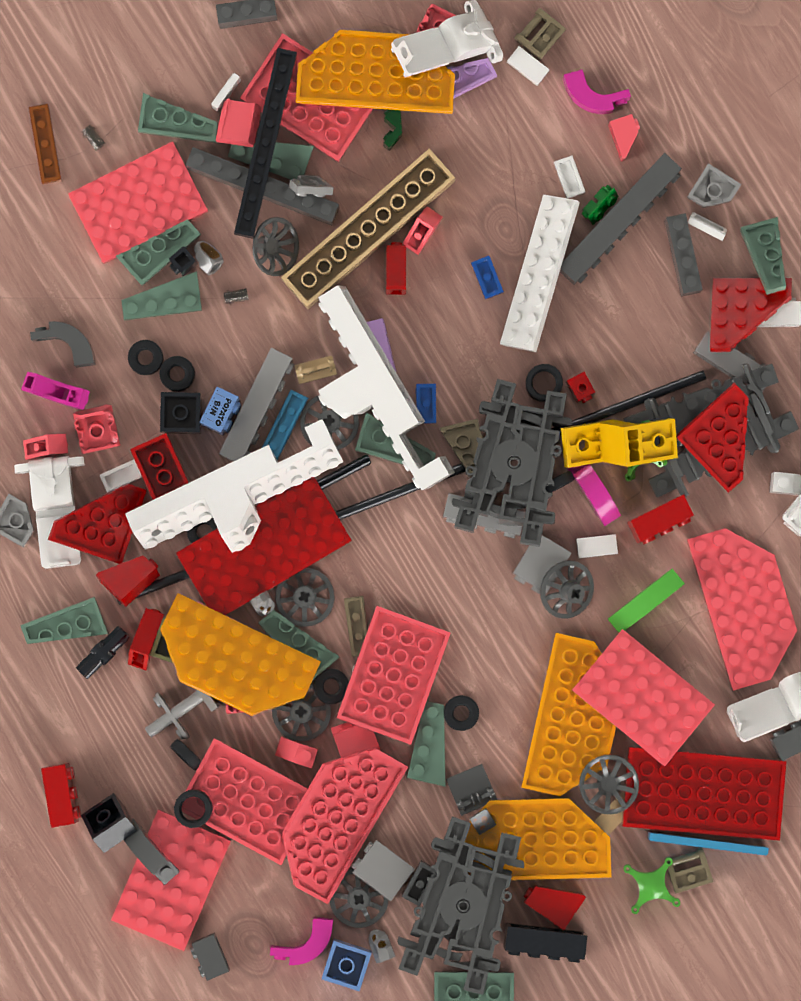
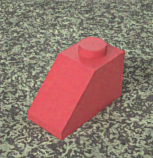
(624, 133)
(422, 230)
(45, 446)
(296, 752)

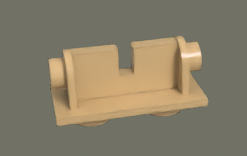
(315, 369)

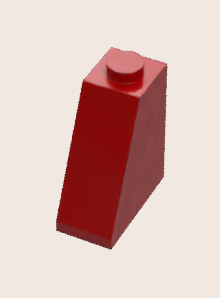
(396, 269)
(129, 578)
(144, 639)
(554, 904)

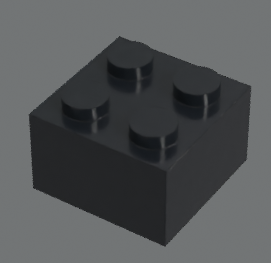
(180, 413)
(108, 822)

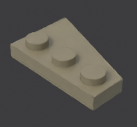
(463, 440)

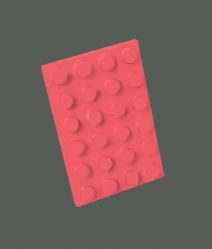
(324, 126)
(137, 202)
(393, 675)
(643, 697)
(246, 799)
(172, 909)

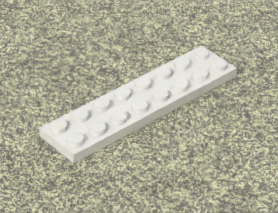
(539, 273)

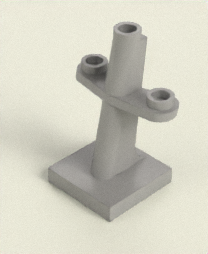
(172, 715)

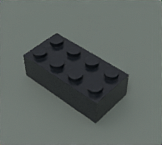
(545, 941)

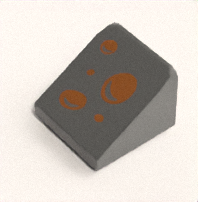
(482, 821)

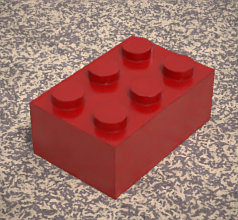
(159, 466)
(661, 520)
(61, 795)

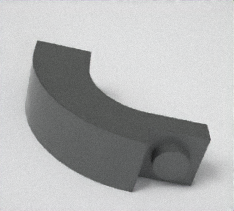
(80, 346)
(150, 855)

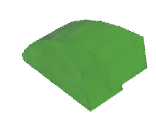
(646, 600)

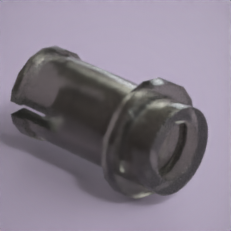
(93, 137)
(235, 296)

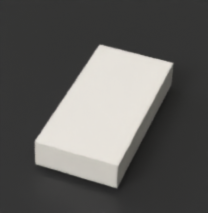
(528, 65)
(225, 92)
(569, 177)
(707, 226)
(120, 475)
(597, 546)

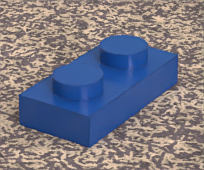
(487, 277)
(426, 402)

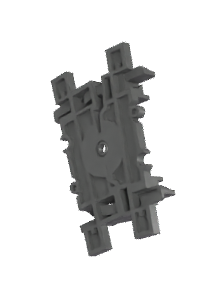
(761, 427)
(518, 435)
(482, 894)

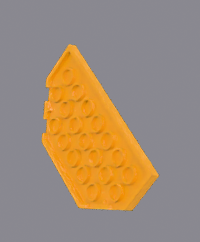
(364, 73)
(233, 659)
(566, 727)
(554, 842)

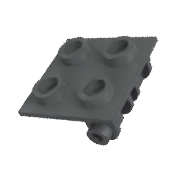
(471, 789)

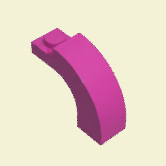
(588, 99)
(55, 391)
(596, 493)
(309, 950)

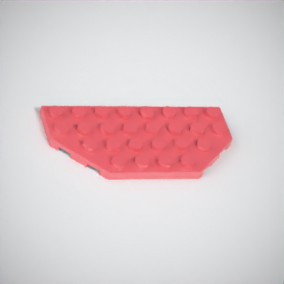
(744, 605)
(338, 818)

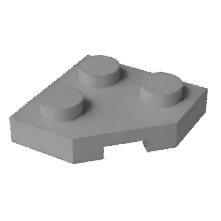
(310, 185)
(713, 188)
(15, 521)

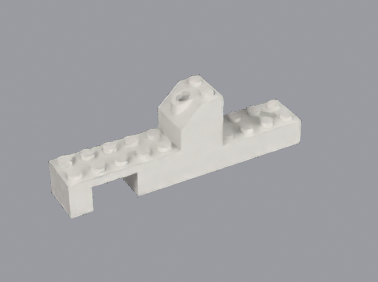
(375, 386)
(232, 493)

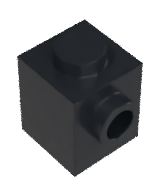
(182, 262)

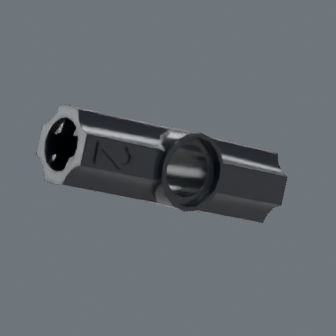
(103, 652)

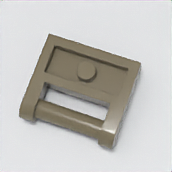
(544, 38)
(692, 876)

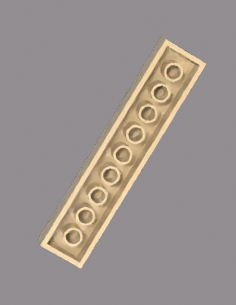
(368, 229)

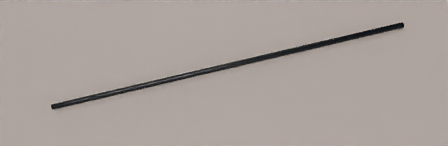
(459, 468)

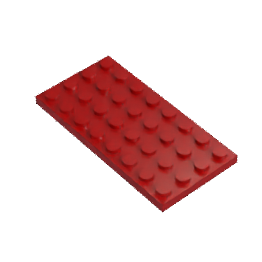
(292, 535)
(707, 794)

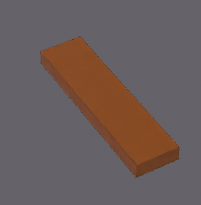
(45, 144)

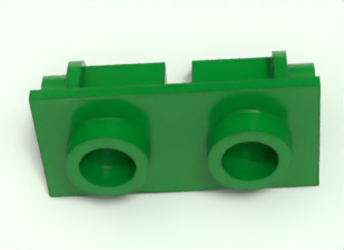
(595, 211)

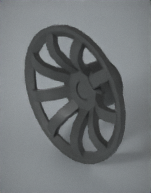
(270, 246)
(332, 422)
(569, 591)
(305, 598)
(301, 712)
(609, 784)
(358, 899)

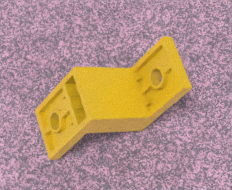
(619, 442)

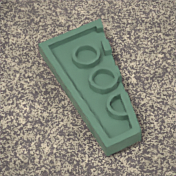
(171, 121)
(287, 161)
(766, 253)
(153, 255)
(167, 299)
(375, 443)
(71, 622)
(429, 748)

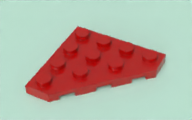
(739, 308)
(719, 437)
(100, 525)

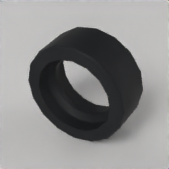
(543, 368)
(193, 823)

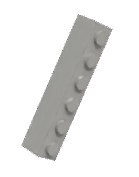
(258, 402)

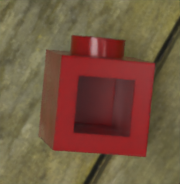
(581, 388)

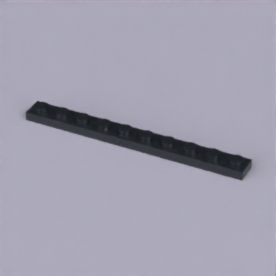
(265, 143)

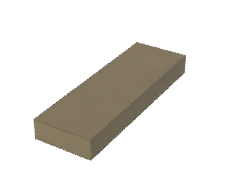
(356, 623)

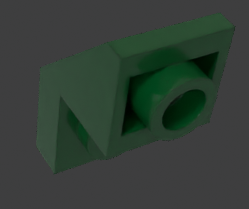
(393, 119)

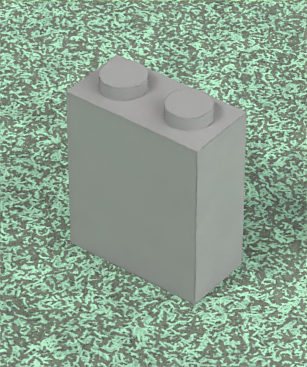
(538, 561)
(382, 870)

